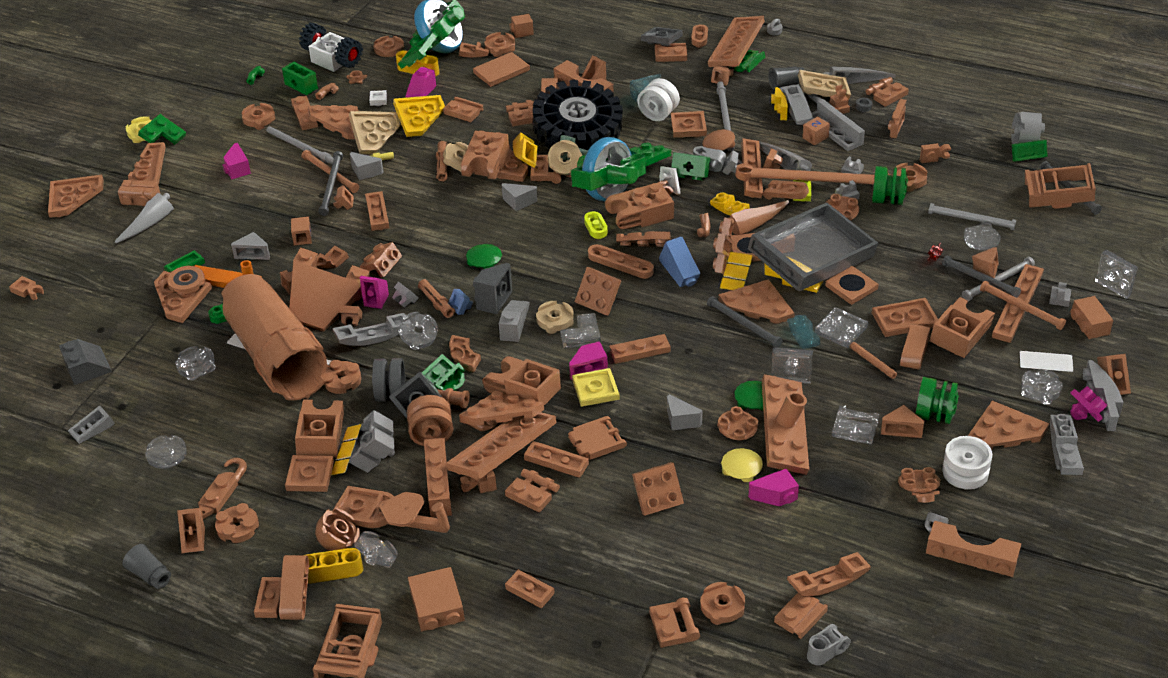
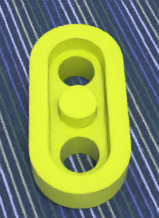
(596, 225)

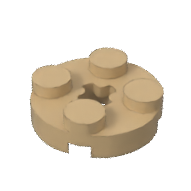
(452, 153)
(556, 163)
(563, 319)

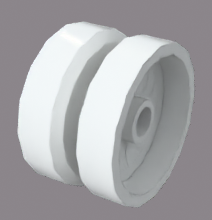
(658, 99)
(967, 462)

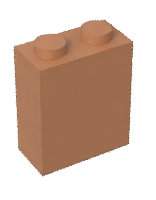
(436, 599)

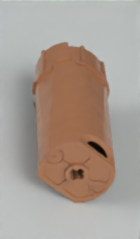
(276, 340)

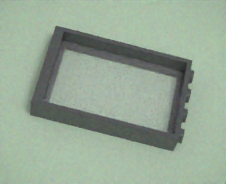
(812, 246)

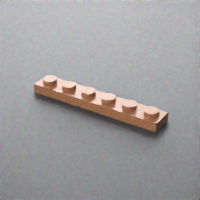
(1012, 315)

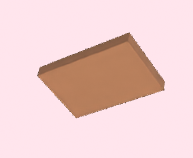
(501, 69)
(898, 317)

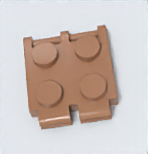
(595, 439)

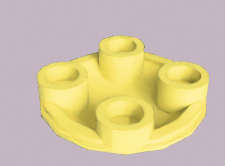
(741, 464)

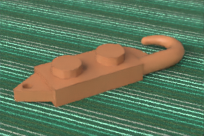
(221, 489)

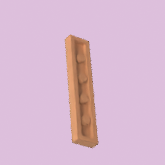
(751, 156)

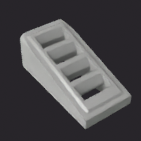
(97, 416)

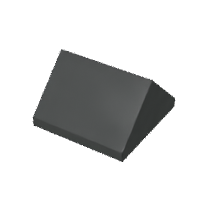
(411, 390)

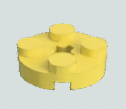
(136, 125)

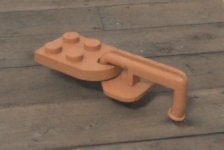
(380, 508)

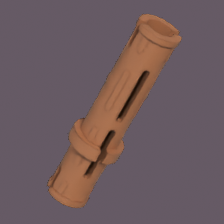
(441, 166)
(445, 308)

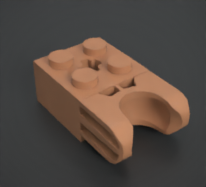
(485, 152)
(641, 206)
(960, 329)
(524, 379)
(319, 430)

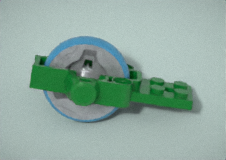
(437, 29)
(612, 166)

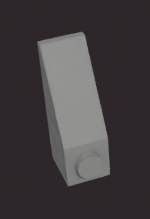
(513, 320)

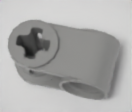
(717, 157)
(826, 645)

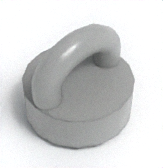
(774, 27)
(931, 517)

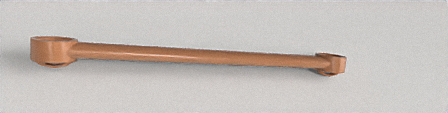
(801, 175)

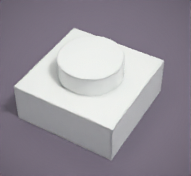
(378, 98)

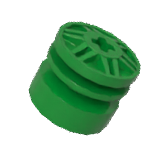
(889, 185)
(937, 400)

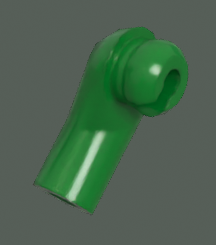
(253, 73)

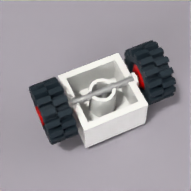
(330, 49)

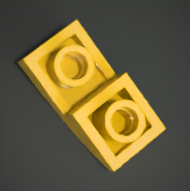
(780, 103)
(727, 204)

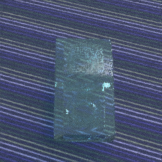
(803, 331)

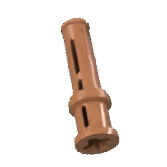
(455, 397)

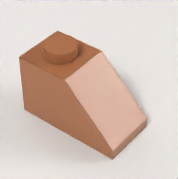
(1117, 369)

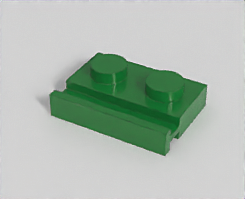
(750, 61)

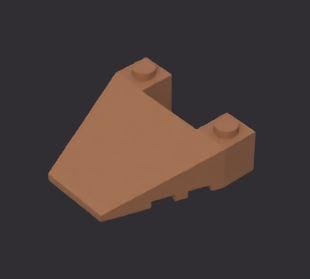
(318, 293)

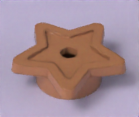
(356, 77)
(925, 496)

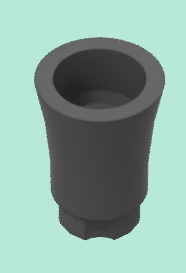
(783, 76)
(146, 566)

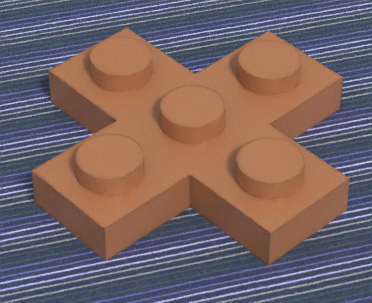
(723, 245)

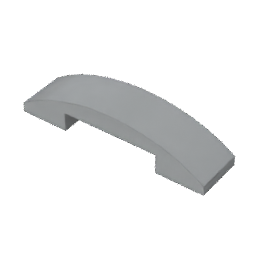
(370, 334)

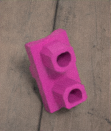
(1083, 407)

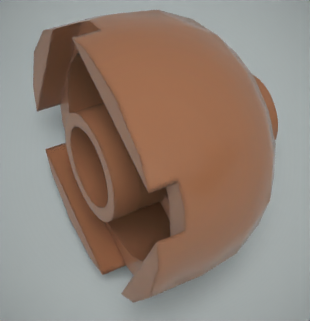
(336, 530)

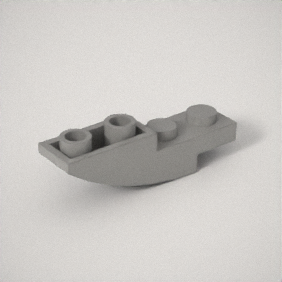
(797, 104)
(1106, 389)
(1065, 445)

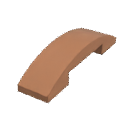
(831, 578)

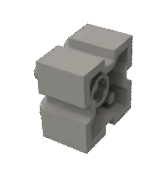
(373, 442)

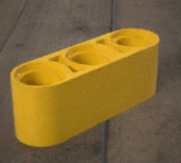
(428, 61)
(334, 565)

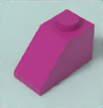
(421, 83)
(235, 162)
(374, 291)
(588, 359)
(774, 489)

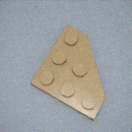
(373, 129)

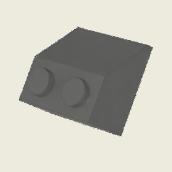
(493, 288)
(84, 360)

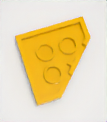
(418, 113)

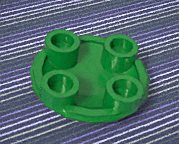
(483, 256)
(749, 395)

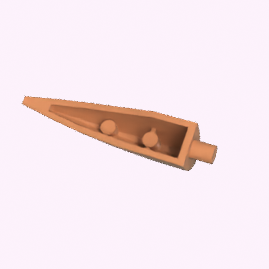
(749, 219)

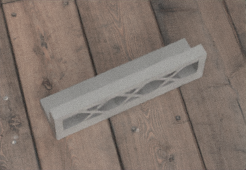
(840, 124)

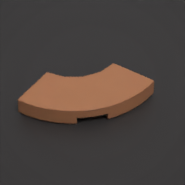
(463, 354)

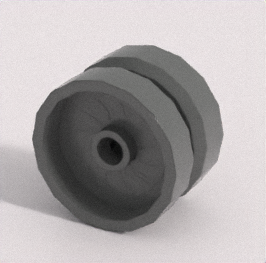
(386, 378)

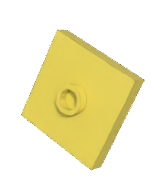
(595, 387)

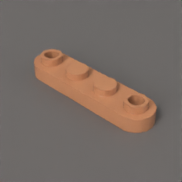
(621, 261)

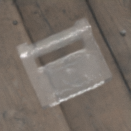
(853, 429)

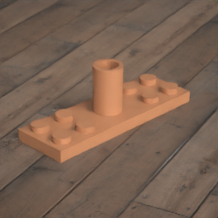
(785, 424)

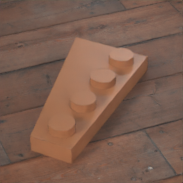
(150, 163)

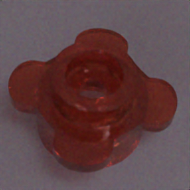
(935, 252)

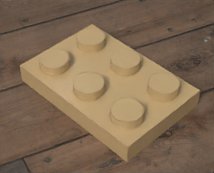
(821, 83)

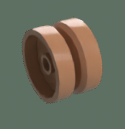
(429, 419)

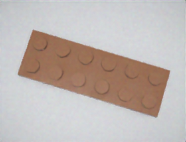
(736, 41)
(499, 445)

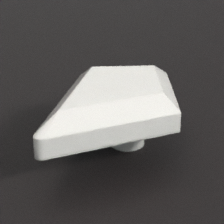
(670, 175)

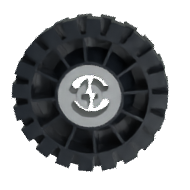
(576, 113)

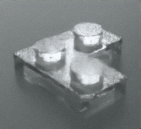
(585, 333)

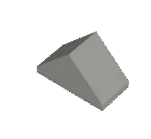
(365, 165)
(519, 195)
(250, 247)
(682, 414)

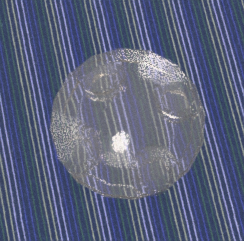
(982, 236)

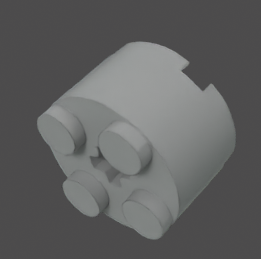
(1027, 127)

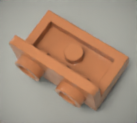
(382, 258)

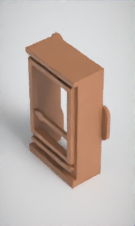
(1059, 198)
(345, 664)

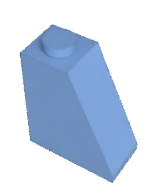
(679, 262)

